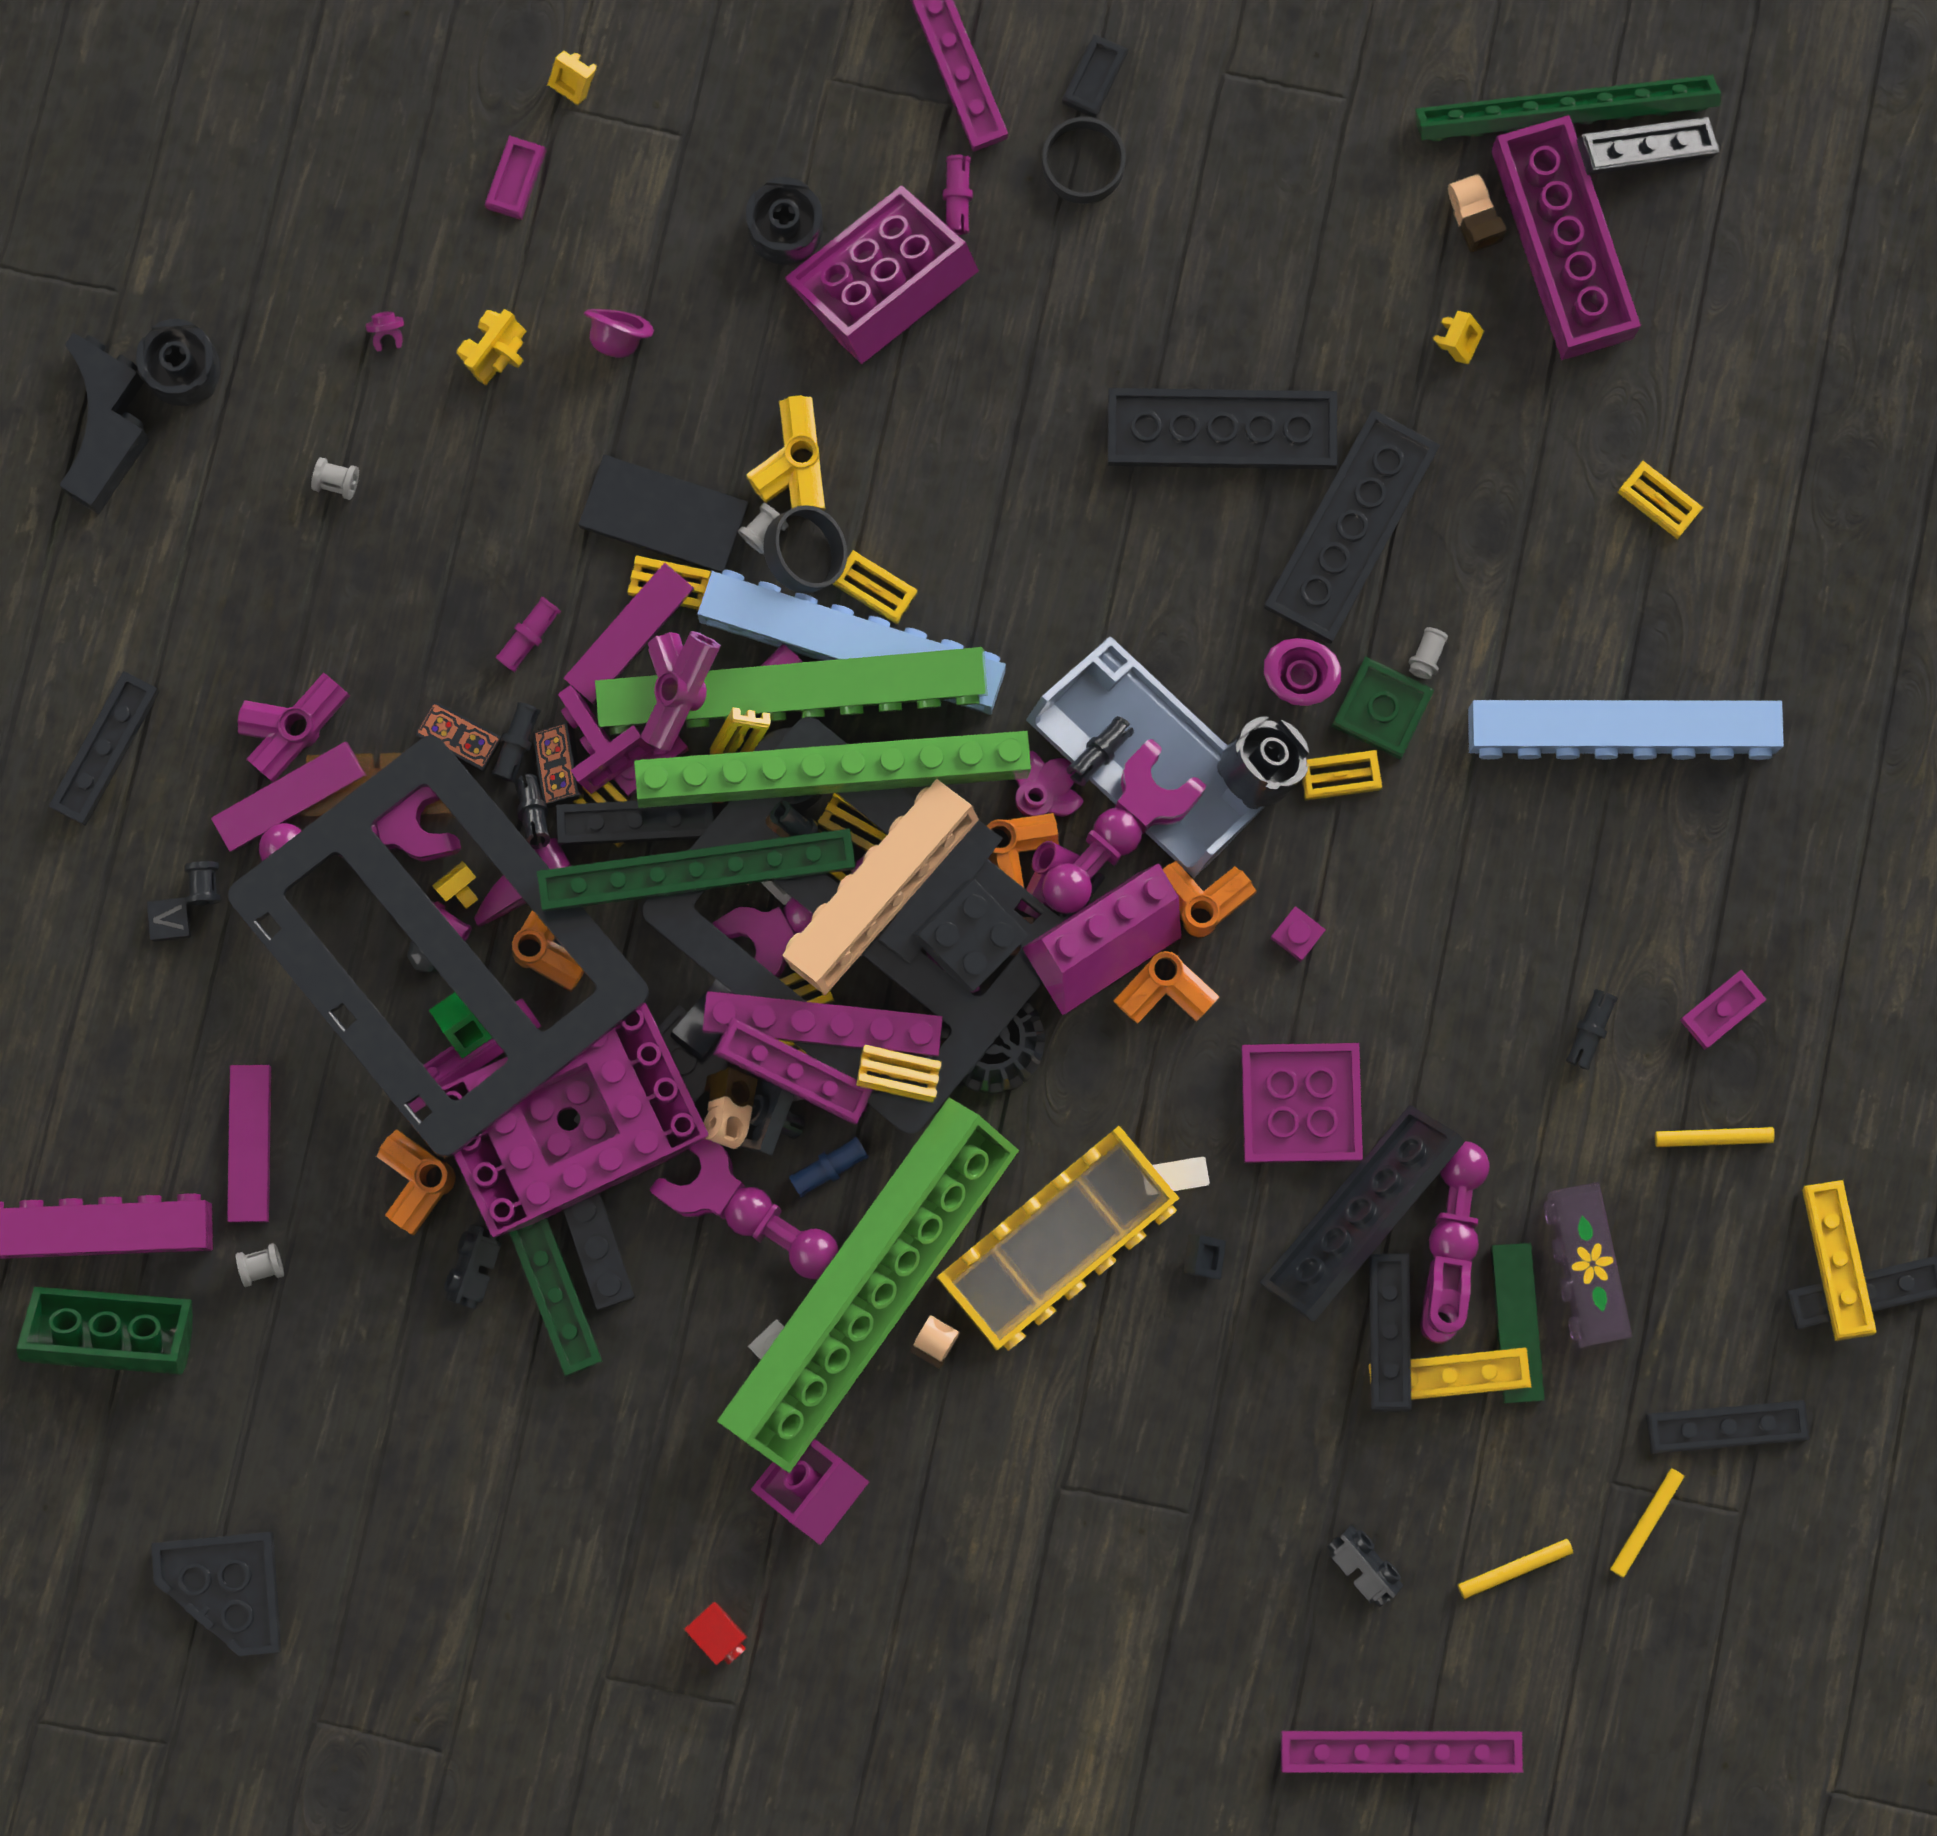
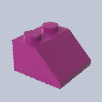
(813, 1492)

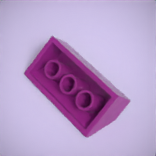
(1107, 938)

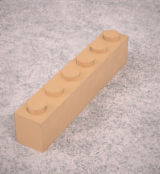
(880, 886)

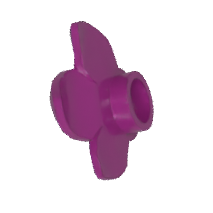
(1052, 785)

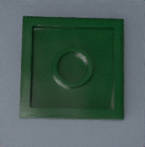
(1383, 708)

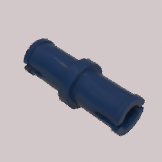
(828, 1167)

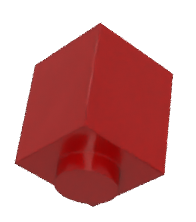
(717, 1634)

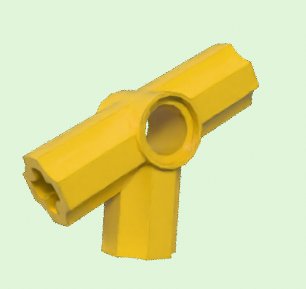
(781, 469)

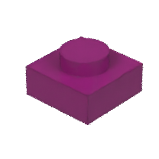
(1298, 934)

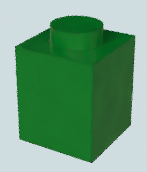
(459, 1025)

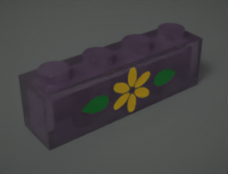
(1588, 1265)

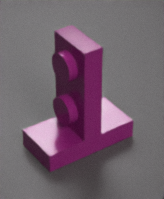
(607, 756)

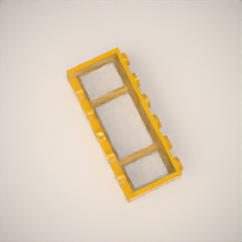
(1059, 1239)

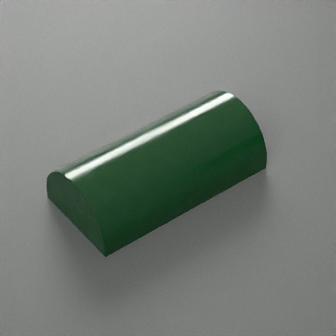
(107, 1331)

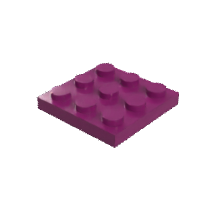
(1301, 1103)

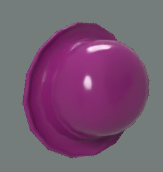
(617, 332)
(1302, 671)

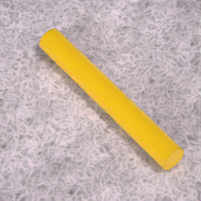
(1714, 1137)
(1647, 1523)
(1515, 1568)

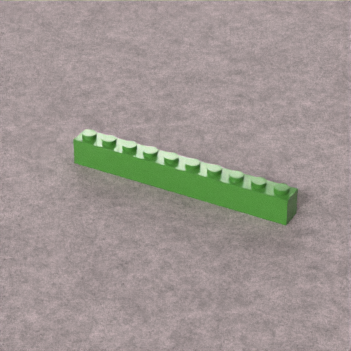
(809, 688)
(832, 769)

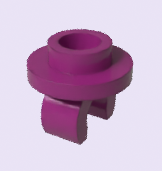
(384, 324)

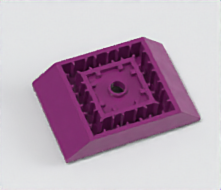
(630, 1121)

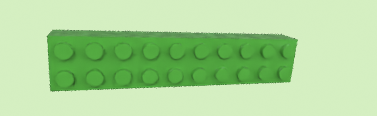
(868, 1285)

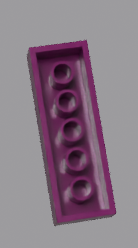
(1565, 238)

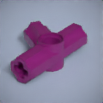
(679, 683)
(275, 724)

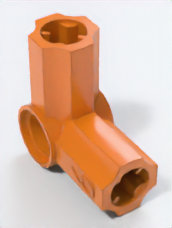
(1023, 836)
(1218, 899)
(552, 958)
(1147, 990)
(417, 1197)

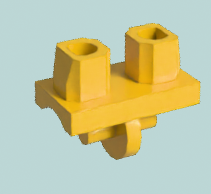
(496, 348)

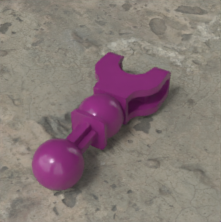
(1120, 829)
(396, 830)
(769, 929)
(745, 1210)
(1453, 1246)

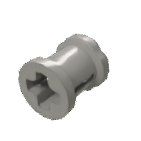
(335, 478)
(755, 531)
(259, 1265)

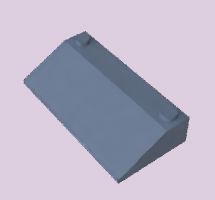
(1117, 685)

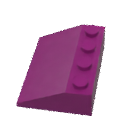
(883, 273)

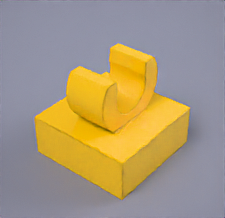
(571, 77)
(1461, 337)
(456, 884)

